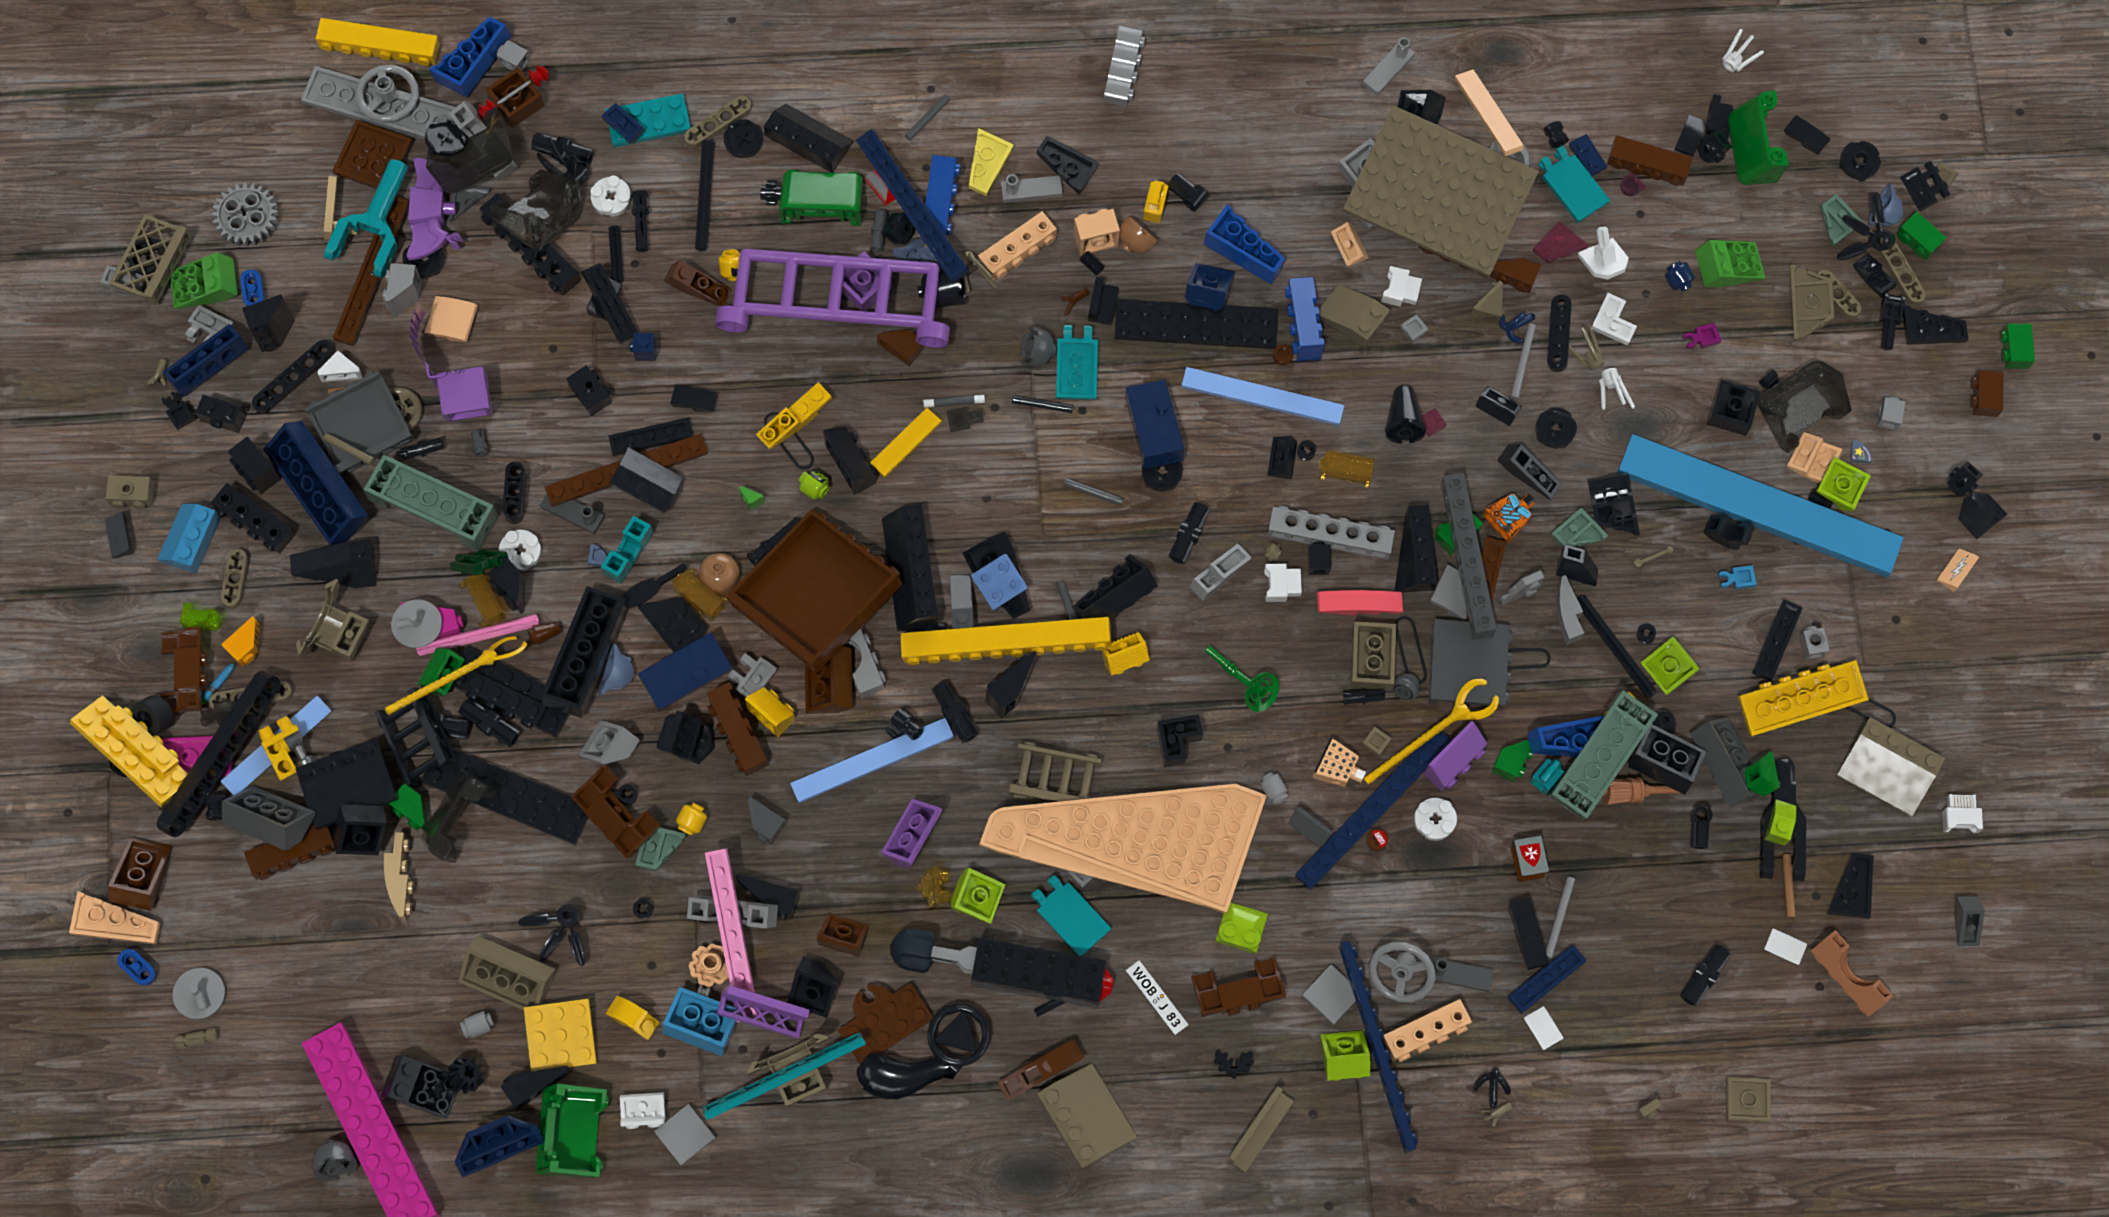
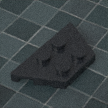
(674, 622)

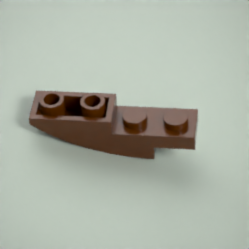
(1041, 1070)

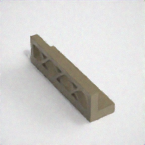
(1260, 1130)

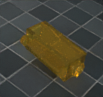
(1346, 467)
(698, 595)
(484, 600)

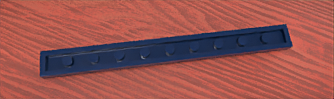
(912, 206)
(1371, 811)
(1381, 1055)

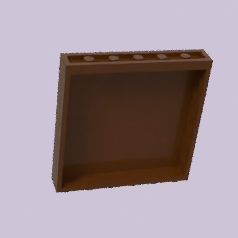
(814, 589)

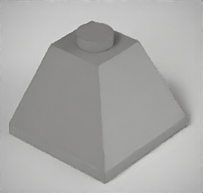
(609, 744)

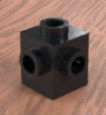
(1713, 147)
(898, 228)
(1964, 479)

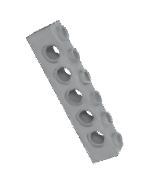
(1338, 541)

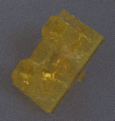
(931, 887)

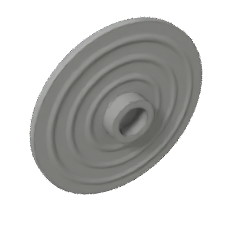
(416, 623)
(198, 993)

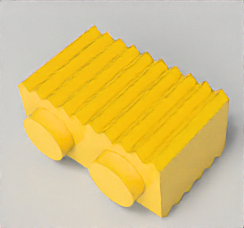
(1125, 654)

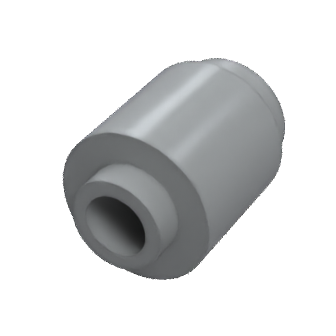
(1274, 788)
(476, 1024)

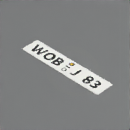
(1157, 997)

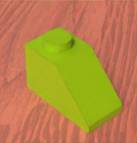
(1781, 823)

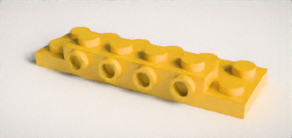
(1802, 697)
(131, 748)

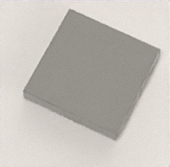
(1330, 994)
(684, 1135)

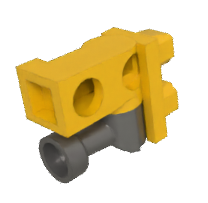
(281, 744)

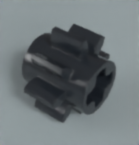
(770, 192)

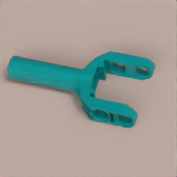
(373, 220)

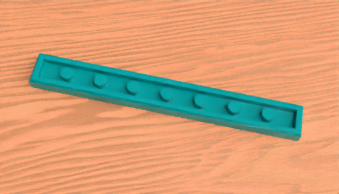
(783, 1076)

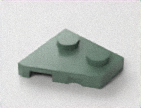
(1832, 213)
(1579, 531)
(659, 849)

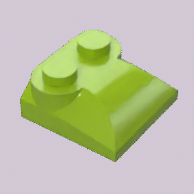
(1843, 484)
(1670, 665)
(977, 895)
(1241, 928)

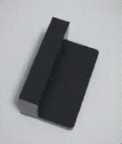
(1718, 116)
(1103, 302)

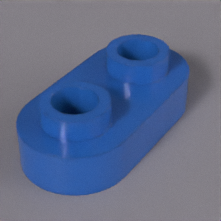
(254, 290)
(137, 968)

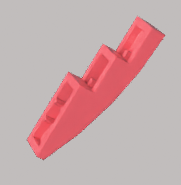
(1359, 602)

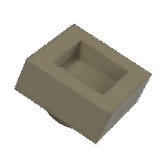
(1947, 174)
(1376, 741)
(1649, 1110)

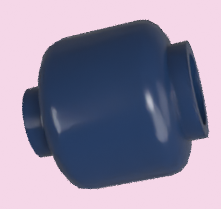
(1679, 276)

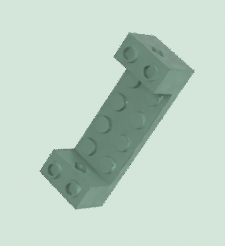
(431, 501)
(1603, 755)

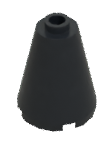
(1404, 417)

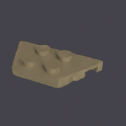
(1810, 301)

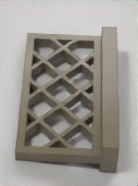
(167, 262)

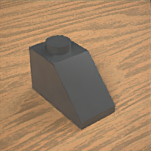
(765, 822)
(1969, 920)

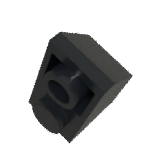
(1577, 566)

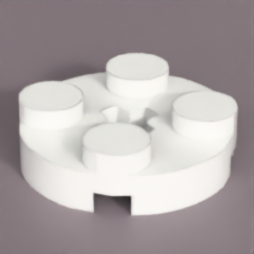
(607, 206)
(530, 543)
(1443, 810)

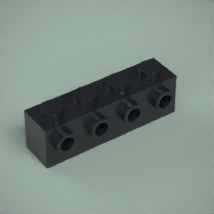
(253, 518)

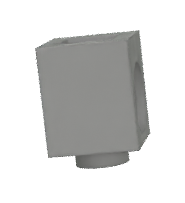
(512, 56)
(1891, 413)
(1809, 650)

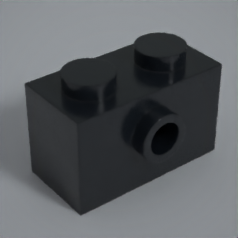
(589, 390)
(220, 414)

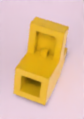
(633, 1017)

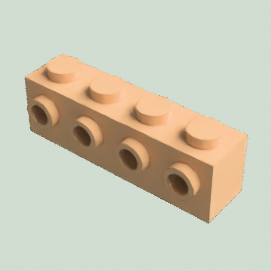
(1018, 245)
(1427, 1030)

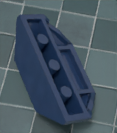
(495, 1143)

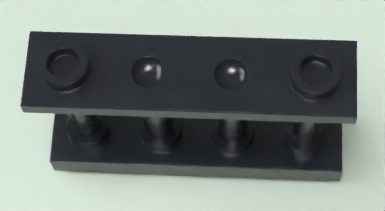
(434, 736)

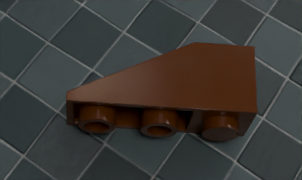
(696, 283)

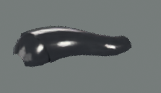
(897, 1079)

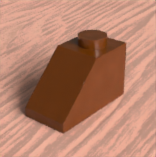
(901, 345)

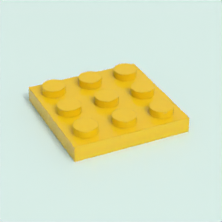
(560, 1035)

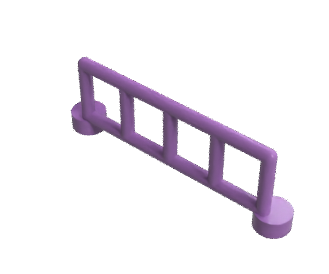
(928, 333)

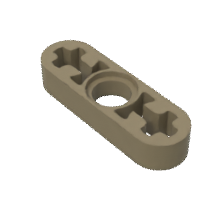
(1852, 302)
(226, 592)

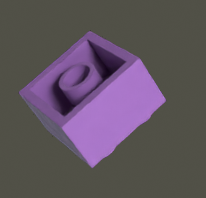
(861, 286)

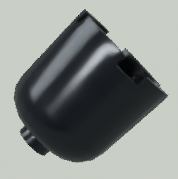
(947, 293)

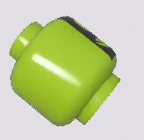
(814, 484)

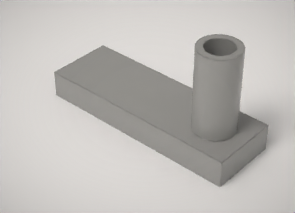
(1389, 67)
(1030, 189)

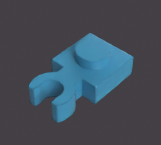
(1741, 577)

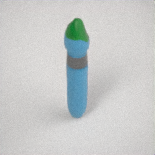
(217, 683)

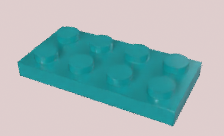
(658, 117)

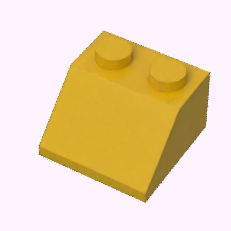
(770, 711)

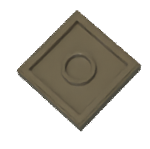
(1748, 1099)

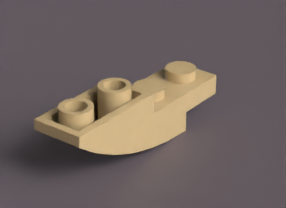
(397, 884)

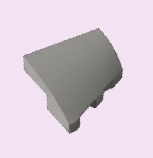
(1450, 594)

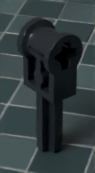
(1890, 315)

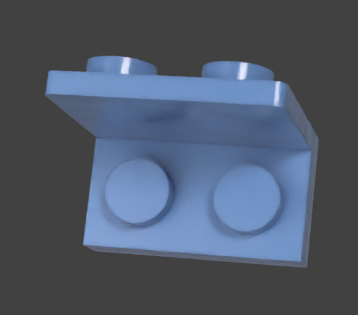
(999, 582)

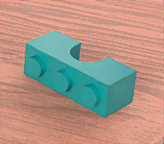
(633, 542)

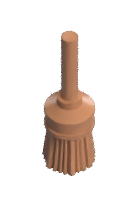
(1632, 791)

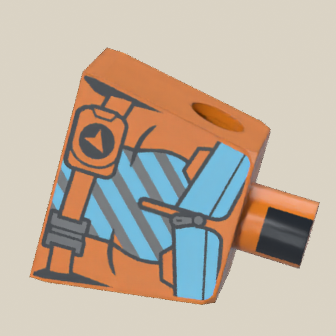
(1509, 515)

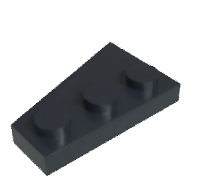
(1067, 163)
(1929, 328)
(1854, 890)

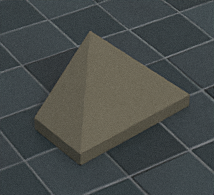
(1490, 304)

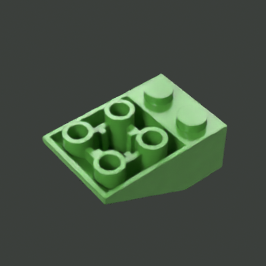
(1729, 263)
(204, 281)

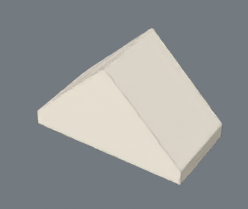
(339, 369)

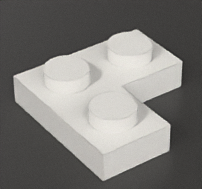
(1610, 324)

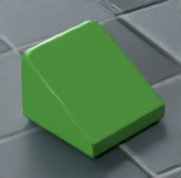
(751, 497)

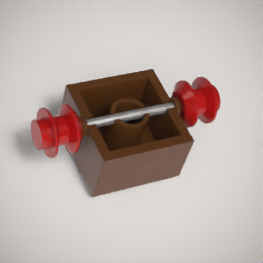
(516, 95)

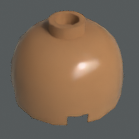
(1135, 237)
(719, 573)

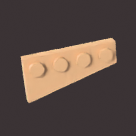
(102, 920)

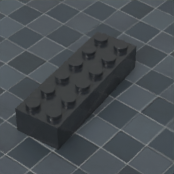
(584, 652)

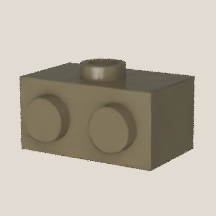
(129, 491)

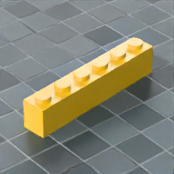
(377, 42)

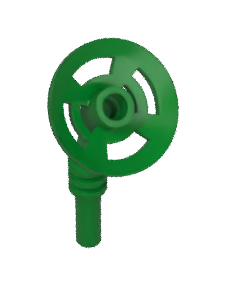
(1252, 687)

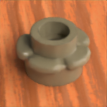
(1272, 552)

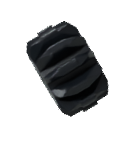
(466, 1066)

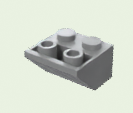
(402, 287)

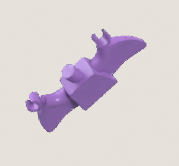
(427, 215)

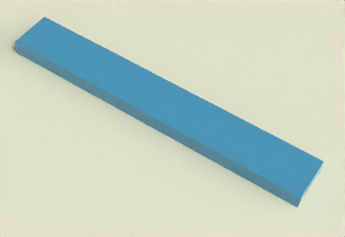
(1761, 506)

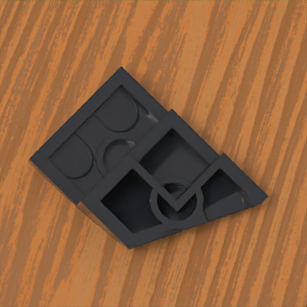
(1614, 502)

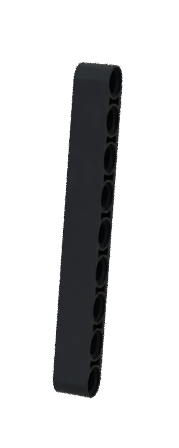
(218, 754)

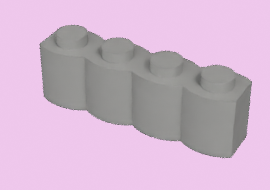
(1123, 65)

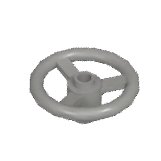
(386, 93)
(1402, 970)

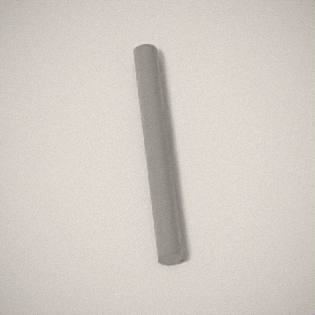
(1523, 361)
(1559, 917)

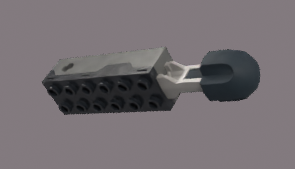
(1011, 967)

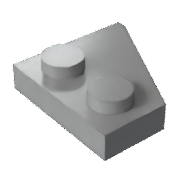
(1525, 587)

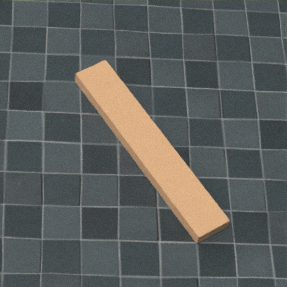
(1489, 112)

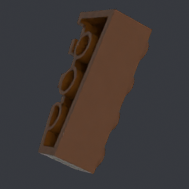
(737, 730)

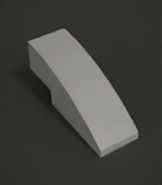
(1220, 572)
(1568, 612)

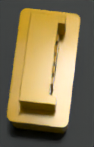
(1155, 201)

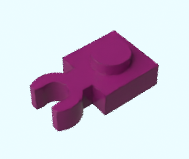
(1704, 336)

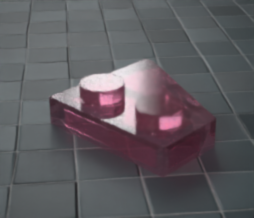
(1559, 243)

